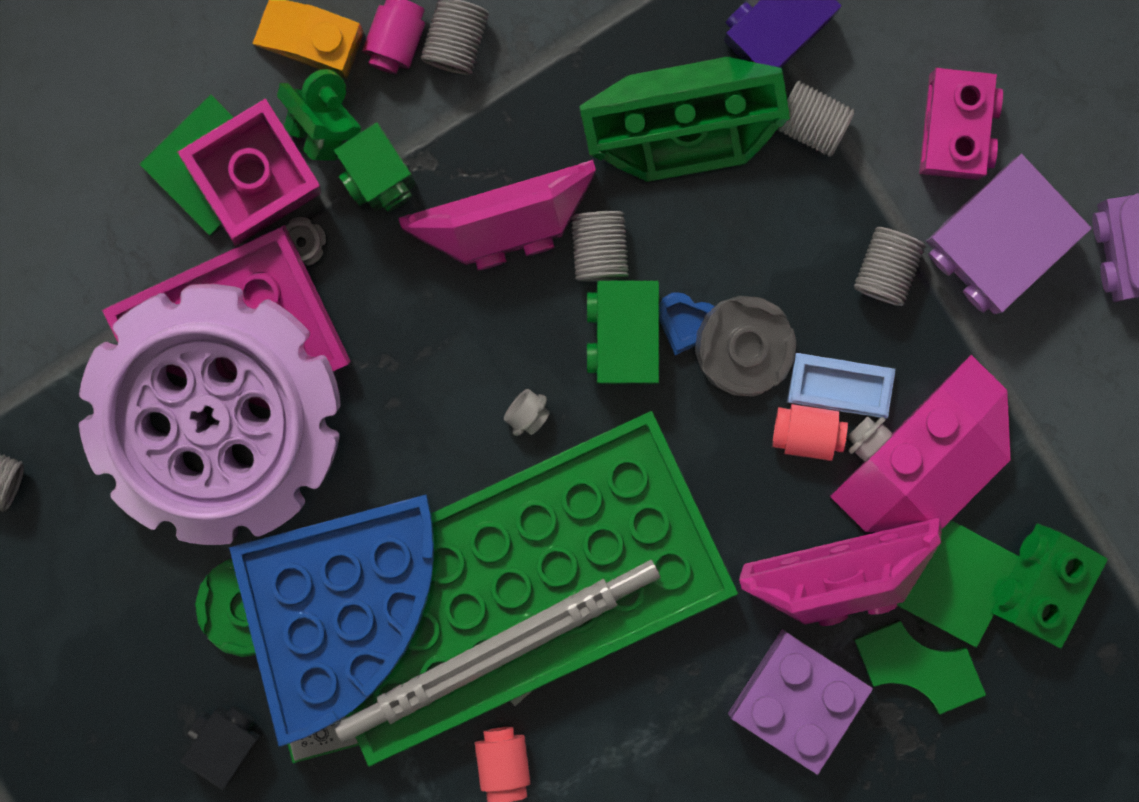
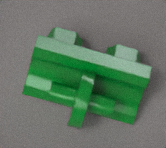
(318, 114)

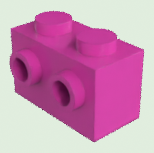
(960, 124)

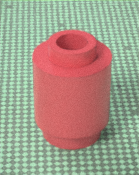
(809, 432)
(503, 765)

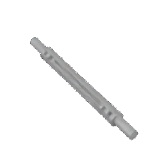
(496, 651)

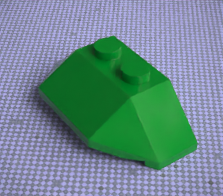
(686, 117)

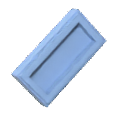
(841, 385)

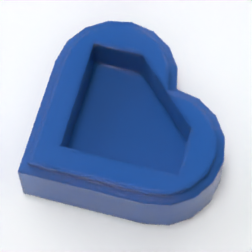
(681, 320)

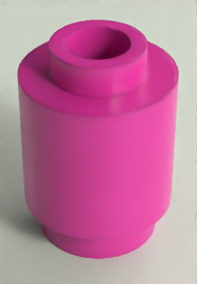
(394, 35)

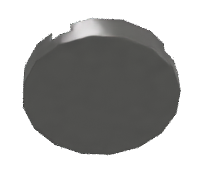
(745, 346)

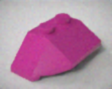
(504, 219)
(934, 456)
(845, 575)

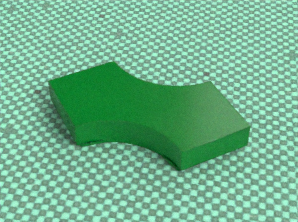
(942, 676)

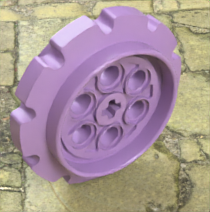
(148, 465)

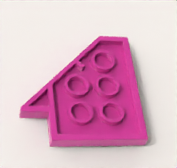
(264, 270)

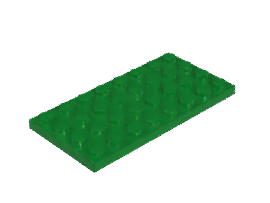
(540, 542)

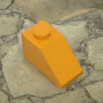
(309, 35)

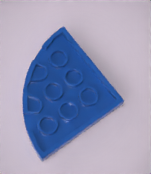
(334, 609)

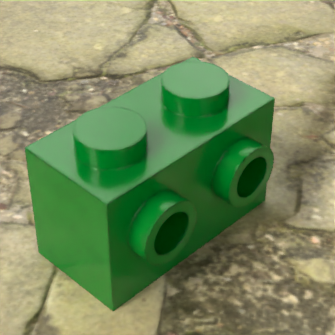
(374, 170)
(625, 332)
(1048, 585)

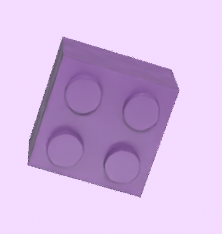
(799, 701)

